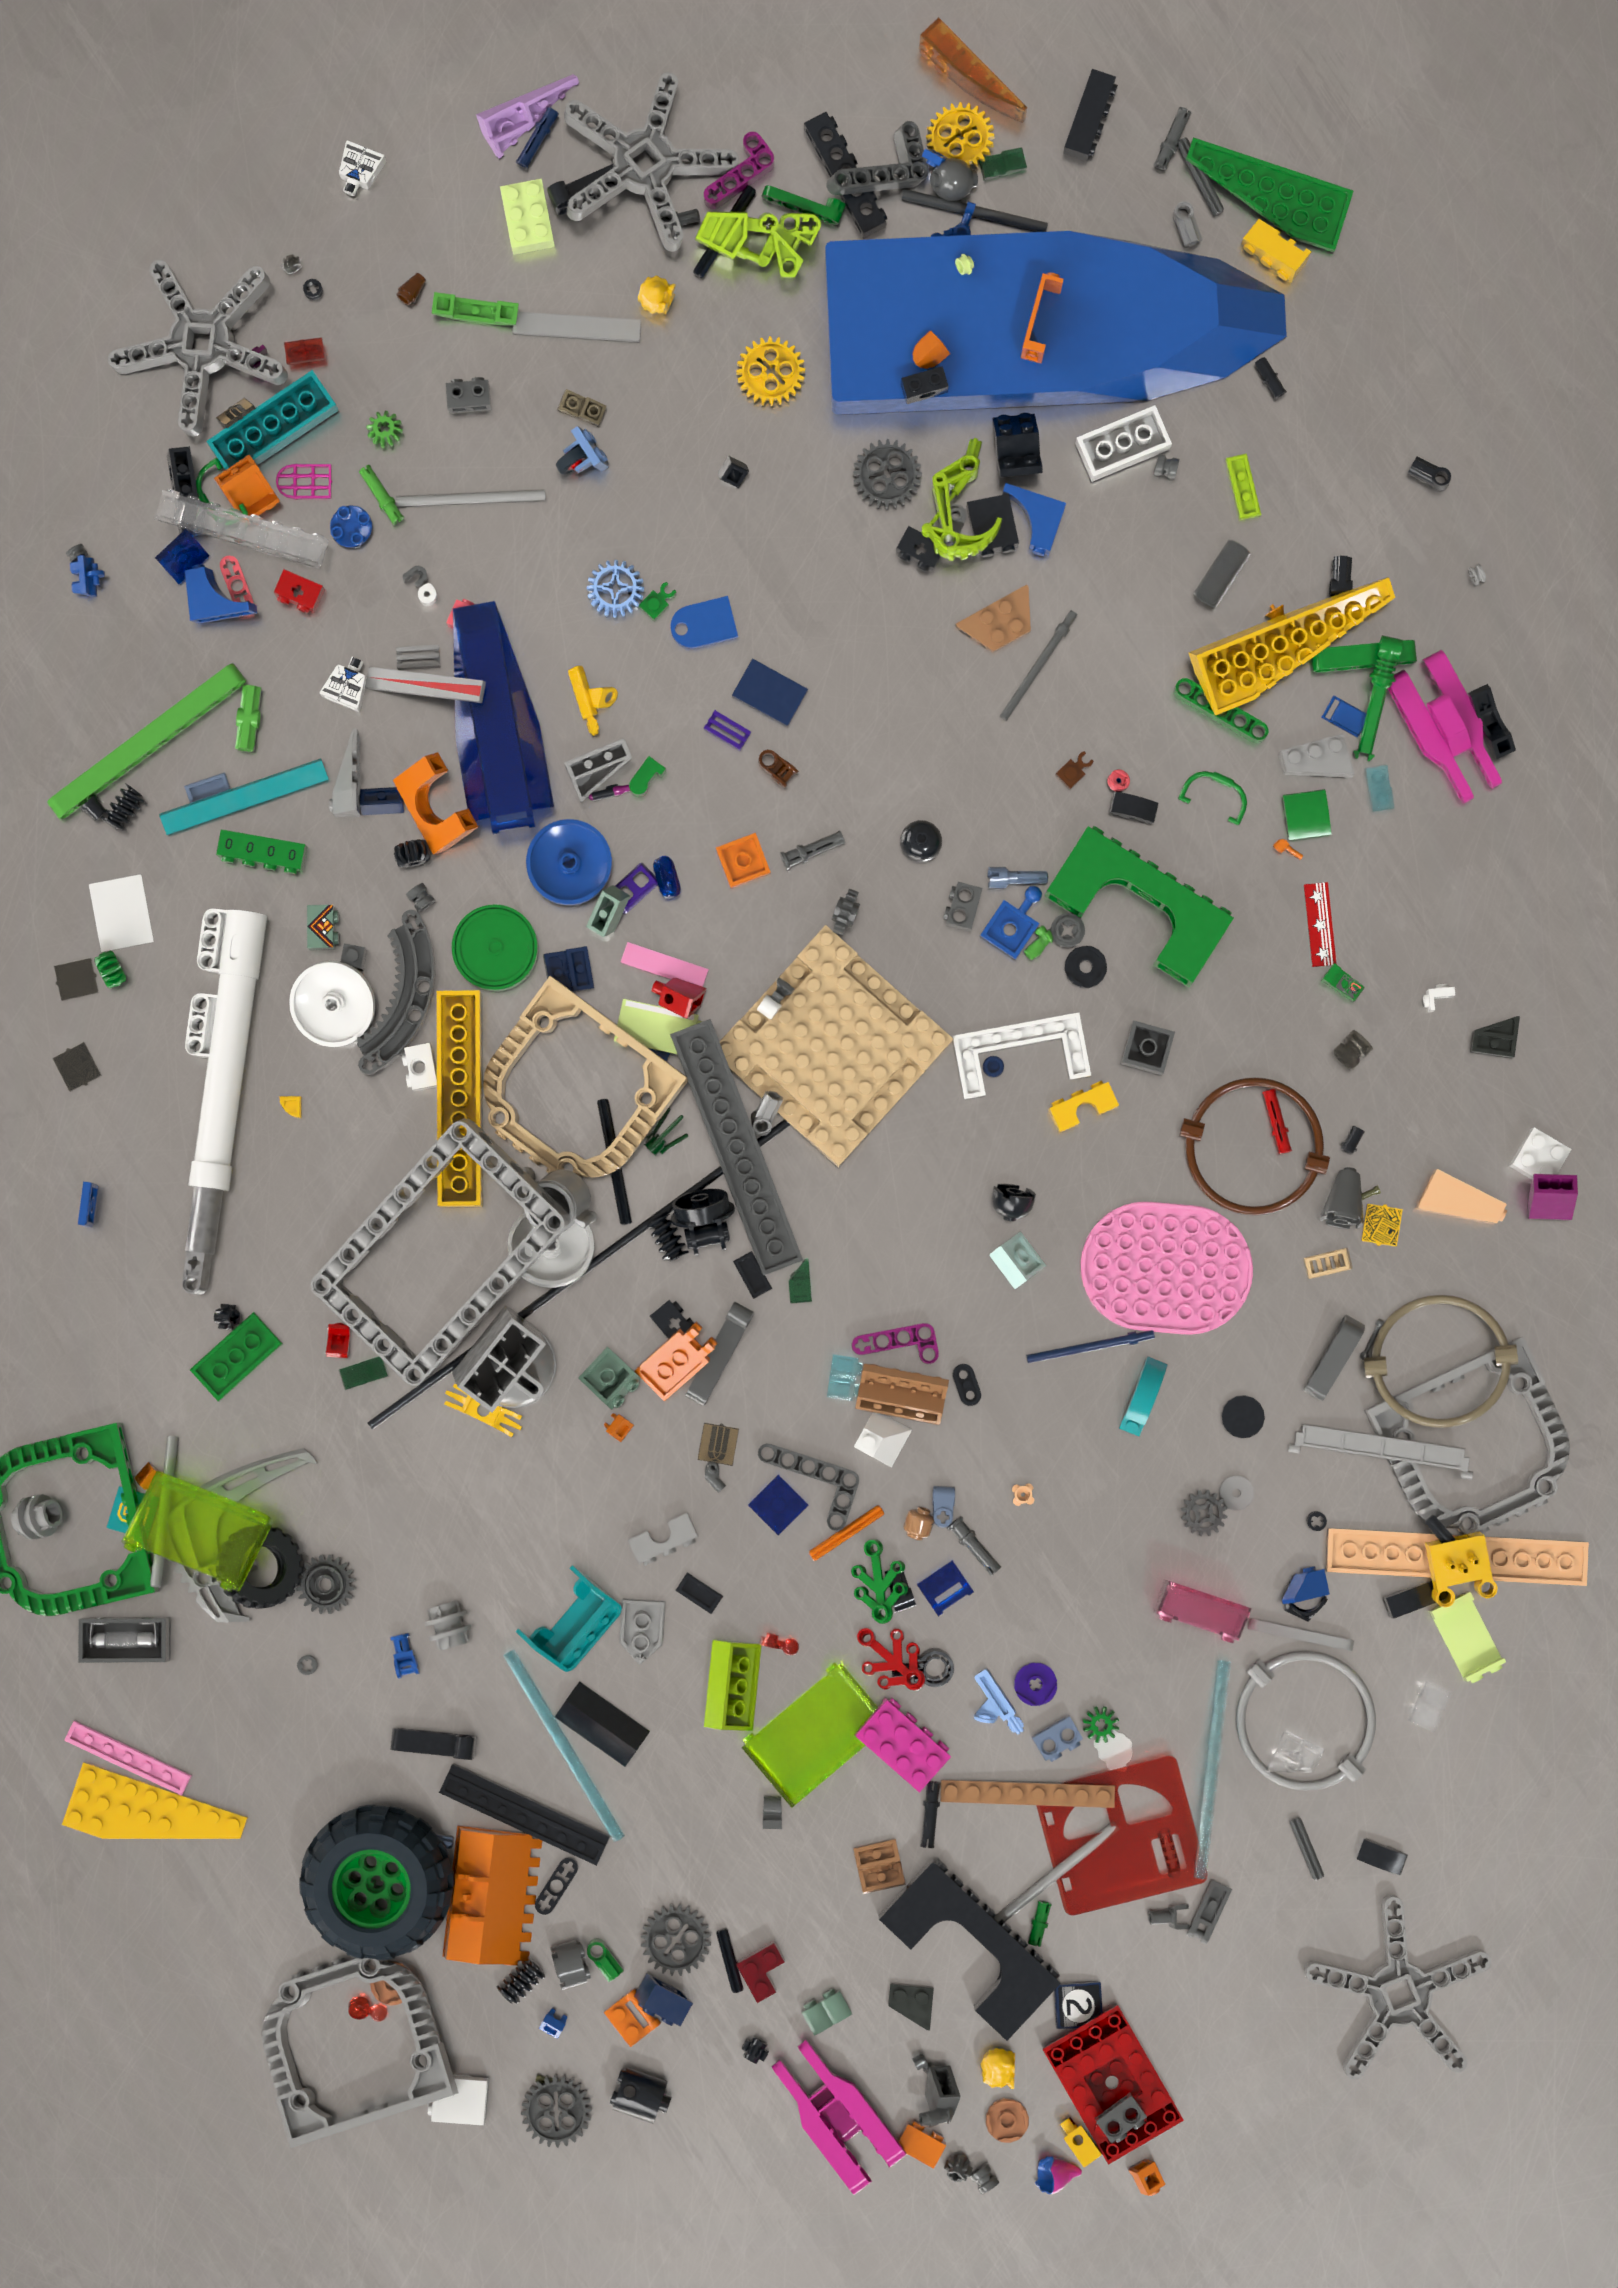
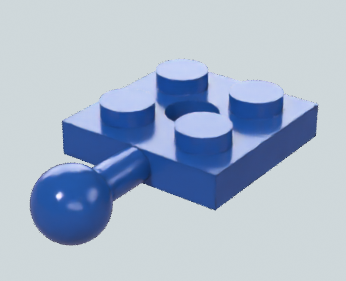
(1009, 914)

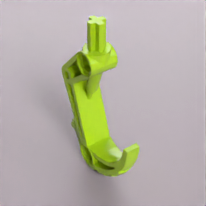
(954, 479)

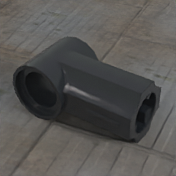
(1427, 472)
(1341, 575)
(904, 1601)

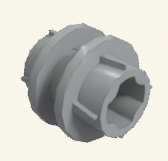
(36, 1516)
(448, 1625)

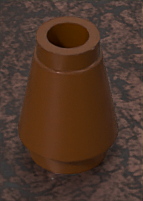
(410, 289)

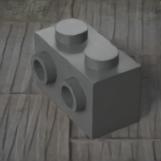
(468, 395)

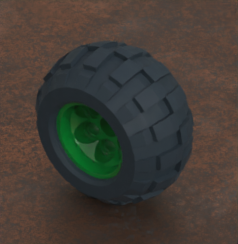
(364, 1927)

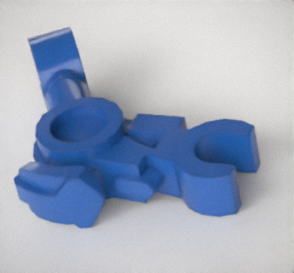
(962, 228)

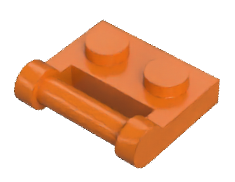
(627, 2023)

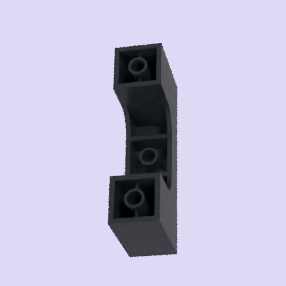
(938, 1897)

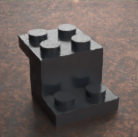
(1017, 445)

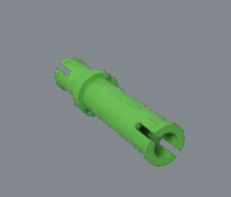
(386, 502)

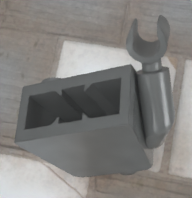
(940, 2093)

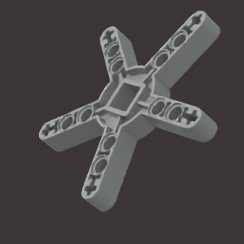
(628, 175)
(201, 363)
(1412, 2012)

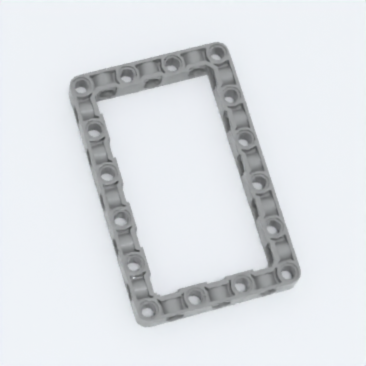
(511, 1179)

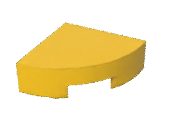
(292, 1105)

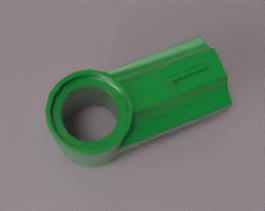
(605, 1961)

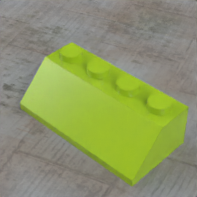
(732, 1685)

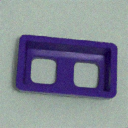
(638, 892)

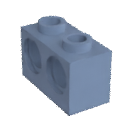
(1054, 1733)

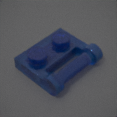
(942, 1581)

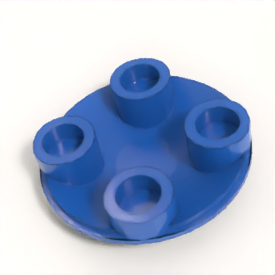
(351, 526)

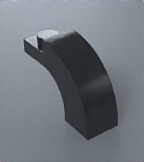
(1494, 730)

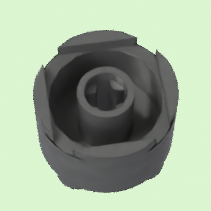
(569, 1964)

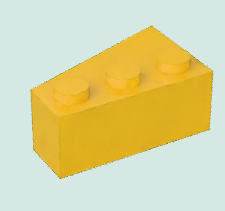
(1275, 250)

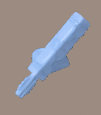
(996, 1704)

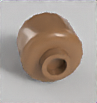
(919, 1523)

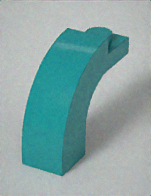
(1143, 1396)

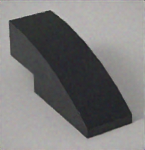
(1412, 1599)

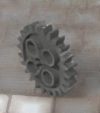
(882, 455)
(660, 1928)
(576, 2110)

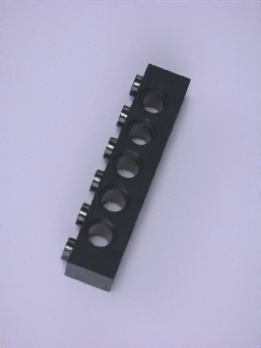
(815, 129)

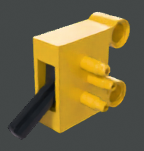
(1457, 1561)

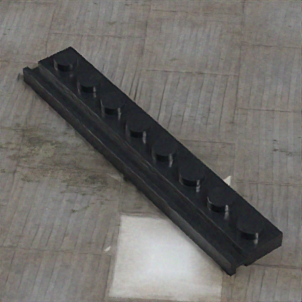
(524, 1814)

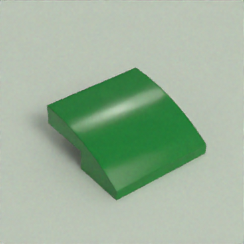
(1307, 814)

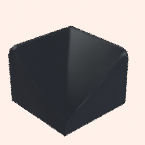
(733, 471)

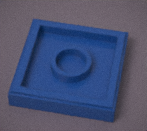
(88, 1204)

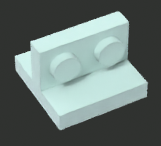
(1017, 1260)

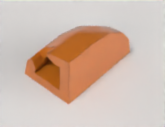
(929, 351)

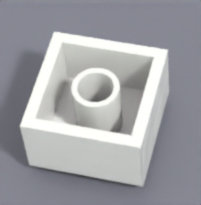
(1539, 1155)

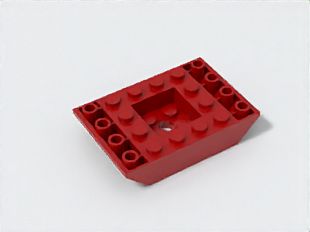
(1107, 2049)

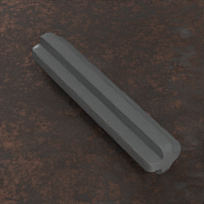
(1307, 1848)

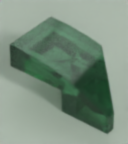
(800, 1284)

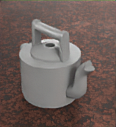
(569, 1192)

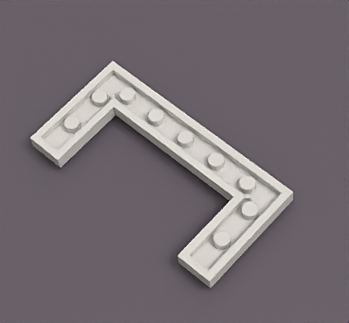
(969, 1045)

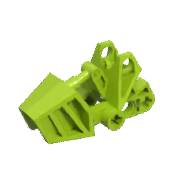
(728, 231)

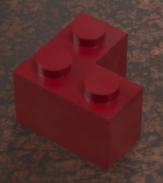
(755, 1969)

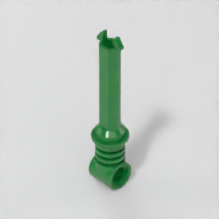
(1382, 678)

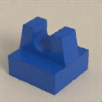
(551, 2025)

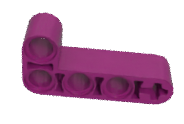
(736, 176)
(892, 1334)

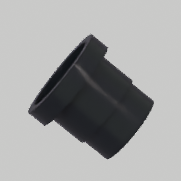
(93, 808)

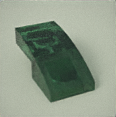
(1003, 164)
(363, 1373)

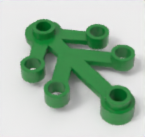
(879, 1584)

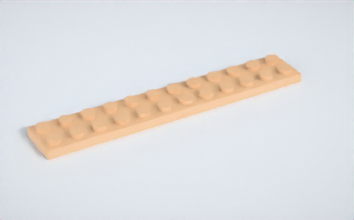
(1407, 1556)

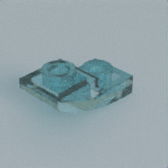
(1379, 788)

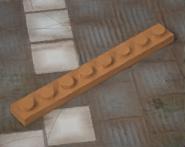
(1028, 1793)

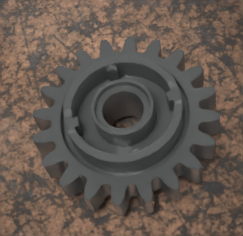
(339, 1584)

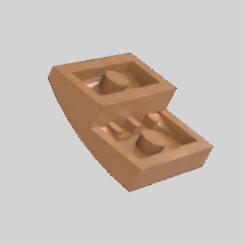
(879, 1866)

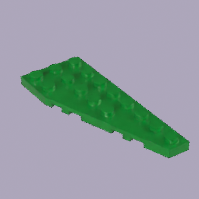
(1292, 201)

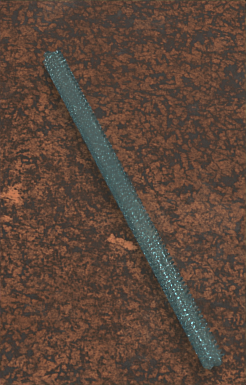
(573, 1760)
(1211, 1768)

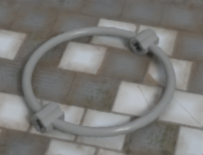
(1350, 1765)

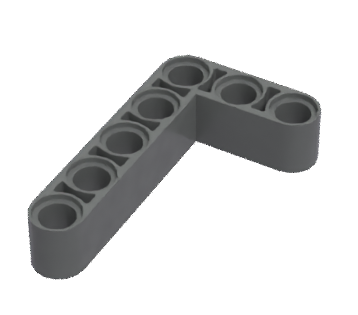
(885, 173)
(728, 1339)
(817, 1474)

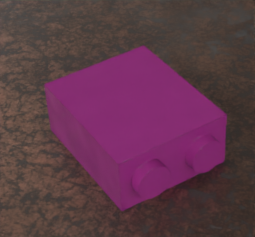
(1553, 1196)

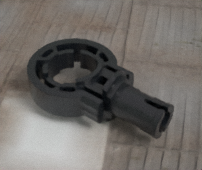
(922, 1663)

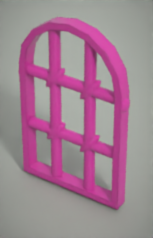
(312, 486)

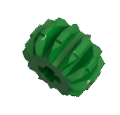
(110, 969)
(1106, 1719)

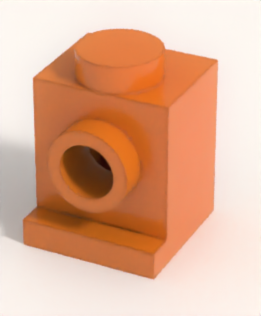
(1154, 2180)

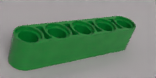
(1358, 657)
(1227, 720)

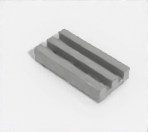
(436, 655)

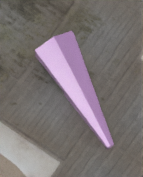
(509, 120)

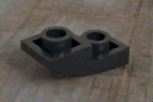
(1133, 807)
(1382, 1857)

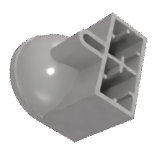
(507, 1364)

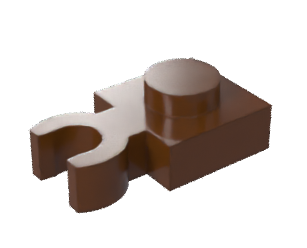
(1072, 772)

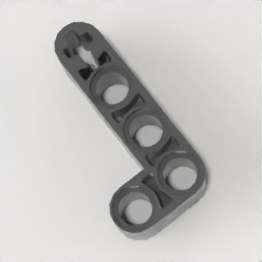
(1335, 1357)

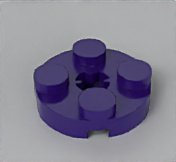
(1032, 1672)

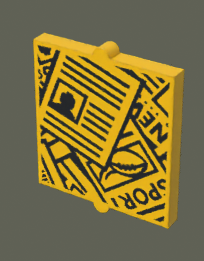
(1381, 1225)

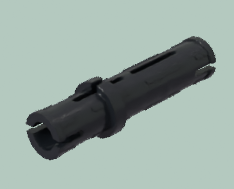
(930, 1814)

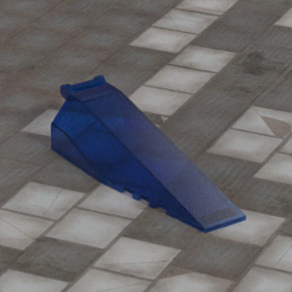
(501, 737)

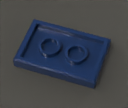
(770, 692)

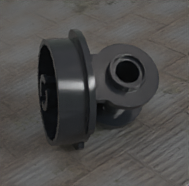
(697, 1211)

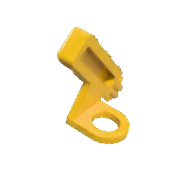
(588, 698)

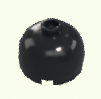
(921, 841)
(1012, 1202)

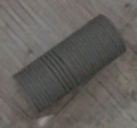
(1222, 573)

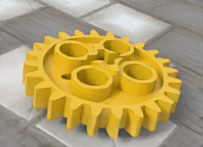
(950, 121)
(784, 358)

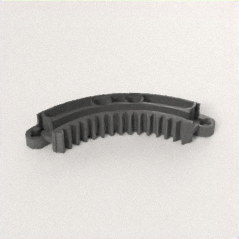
(415, 966)

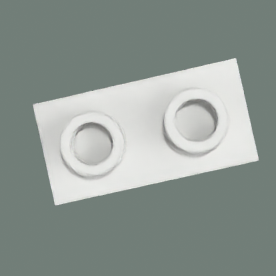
(428, 1077)

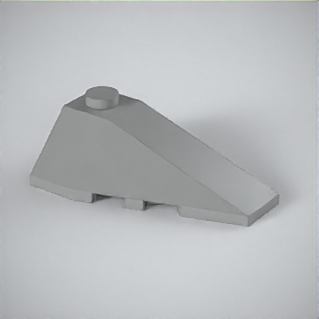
(347, 787)

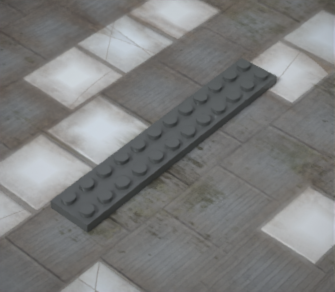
(736, 1147)

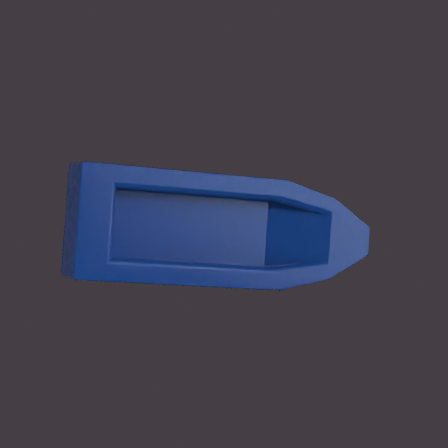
(1121, 330)

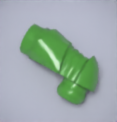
(1038, 945)

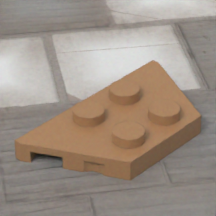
(1000, 621)

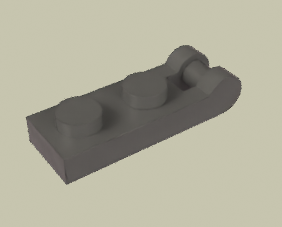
(1209, 1911)

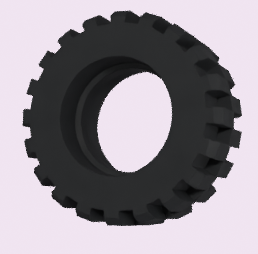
(286, 1578)

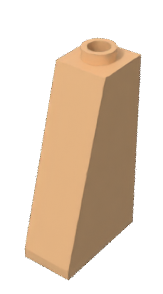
(1457, 1199)

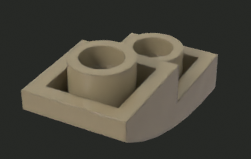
(581, 407)

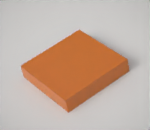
(743, 860)

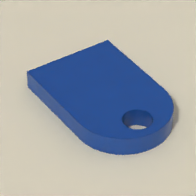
(706, 622)

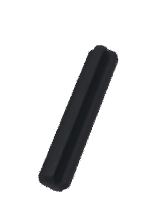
(729, 1961)

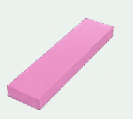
(663, 965)

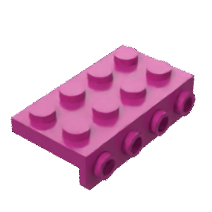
(903, 1744)

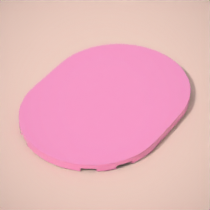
(1166, 1268)

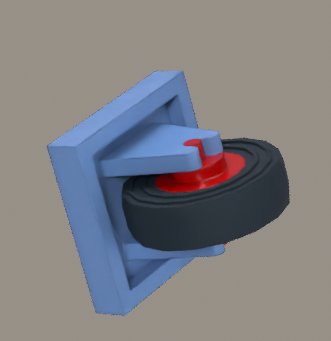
(582, 454)

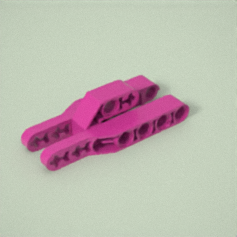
(1454, 719)
(847, 2114)

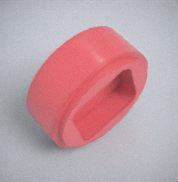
(1118, 780)

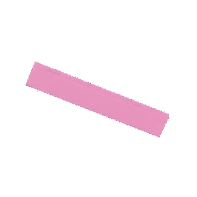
(128, 1757)

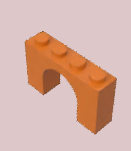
(414, 789)

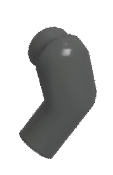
(712, 1476)

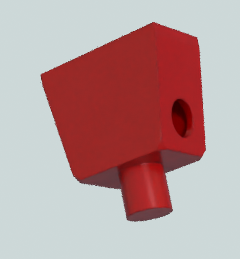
(679, 996)

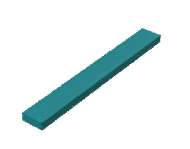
(243, 796)

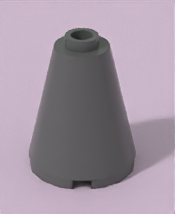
(1344, 1201)

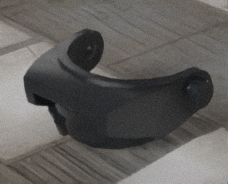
(1302, 1613)

